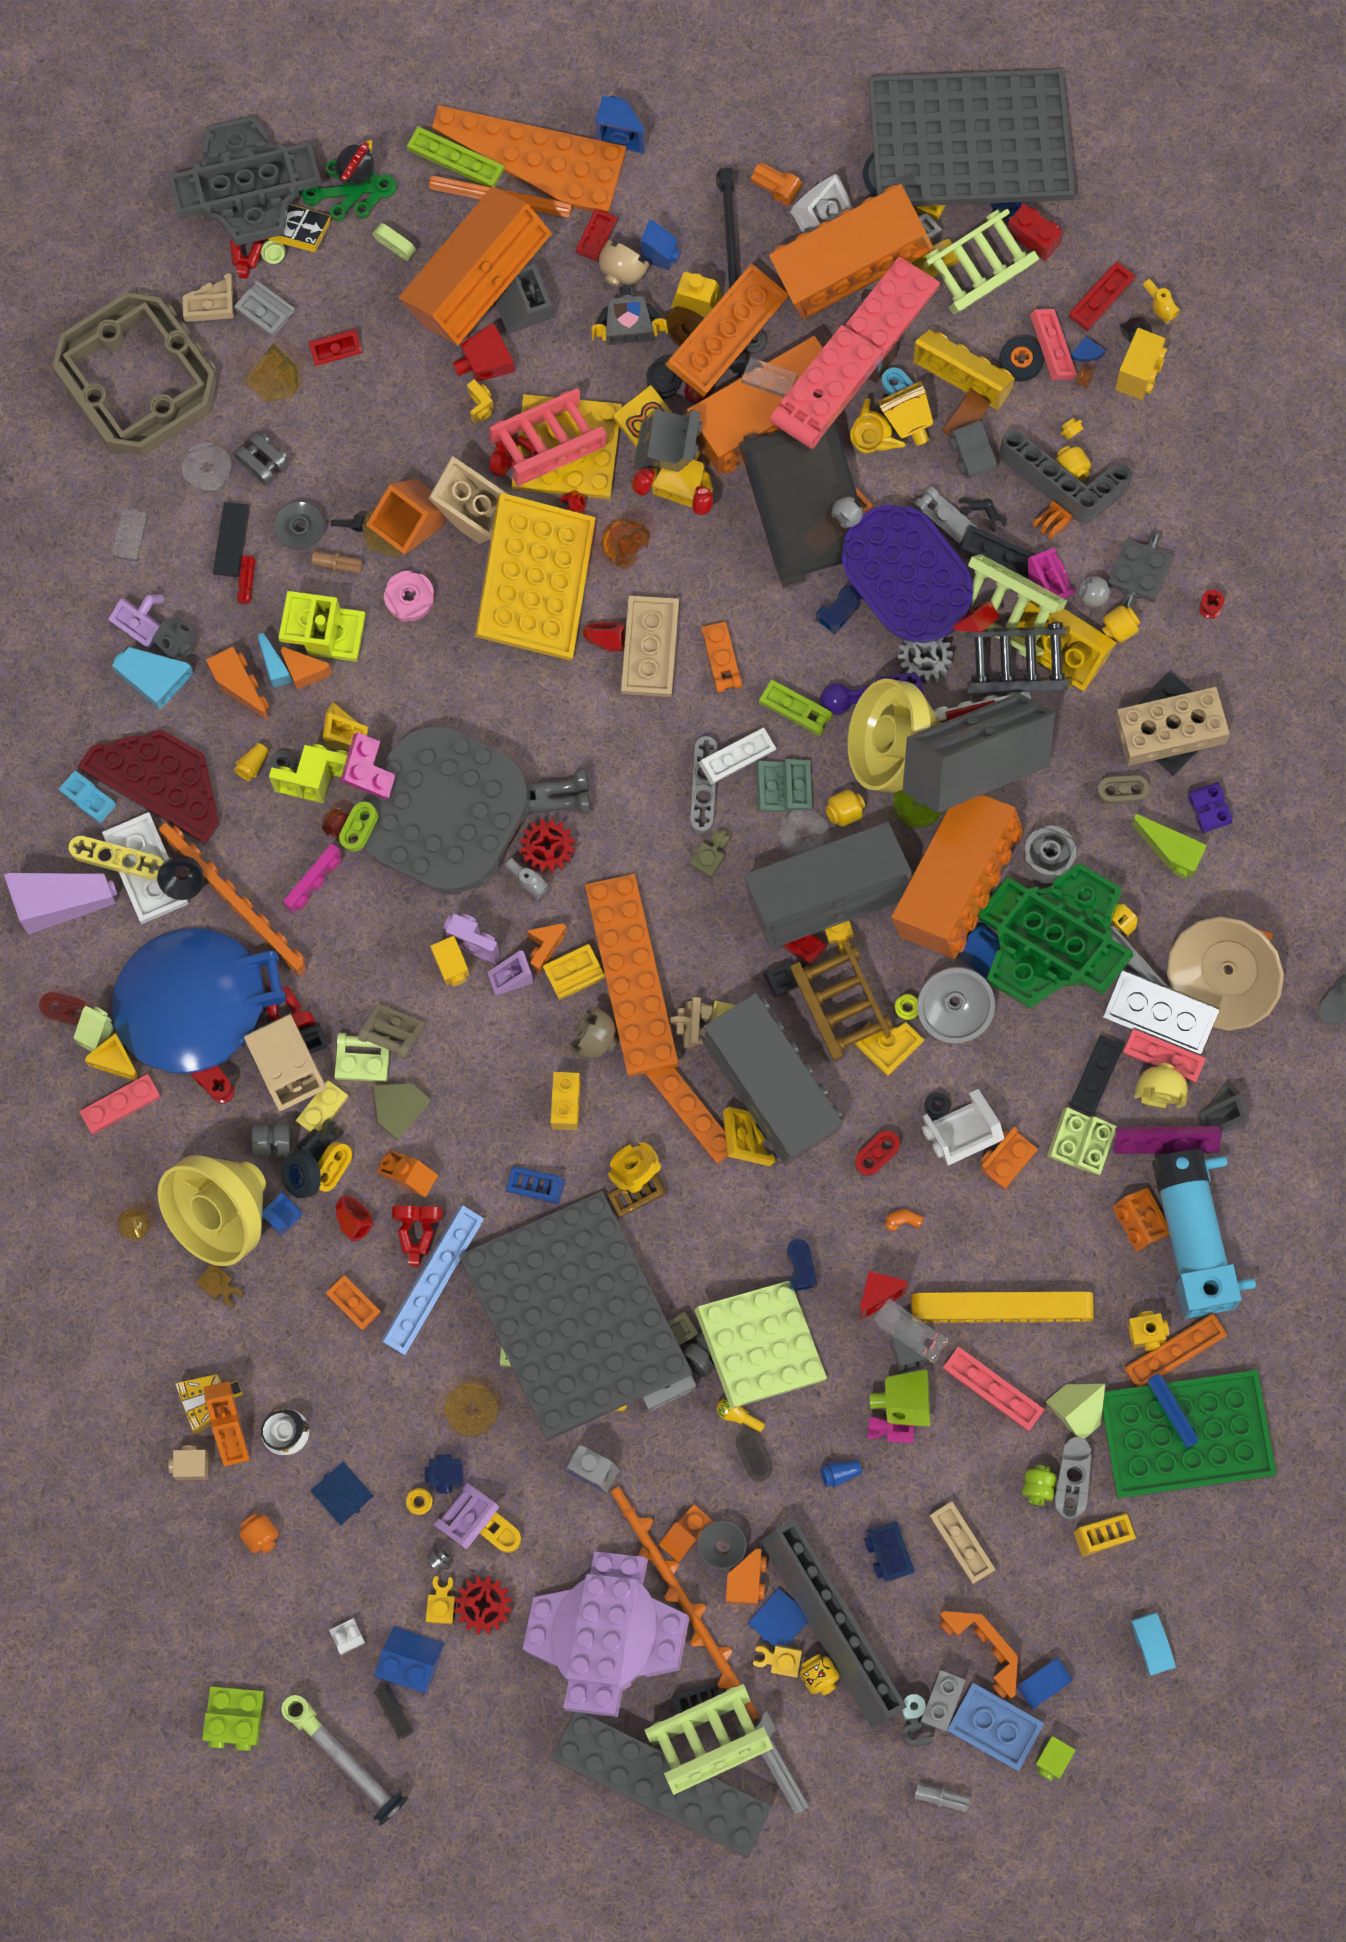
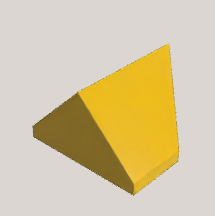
(340, 728)
(112, 1059)

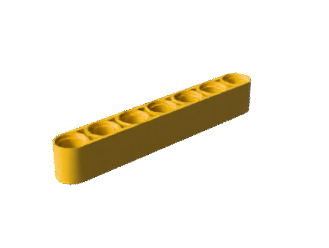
(1003, 1306)

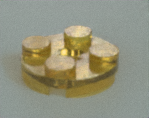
(461, 1398)

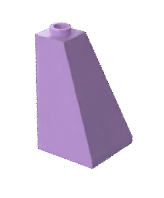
(57, 897)

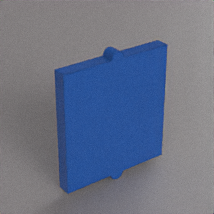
(779, 1619)

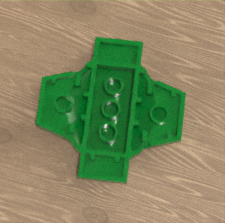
(1055, 936)

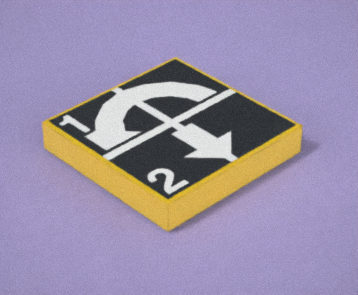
(304, 228)

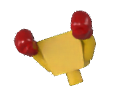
(688, 486)

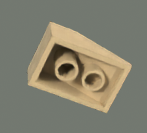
(466, 500)

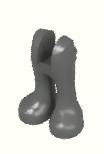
(578, 802)

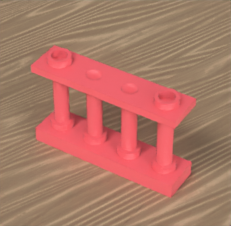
(554, 458)

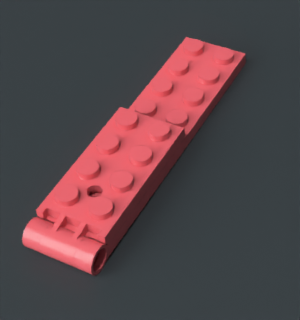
(854, 353)

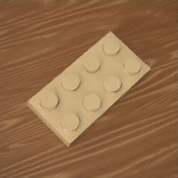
(650, 646)

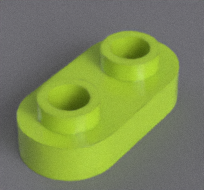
(357, 827)

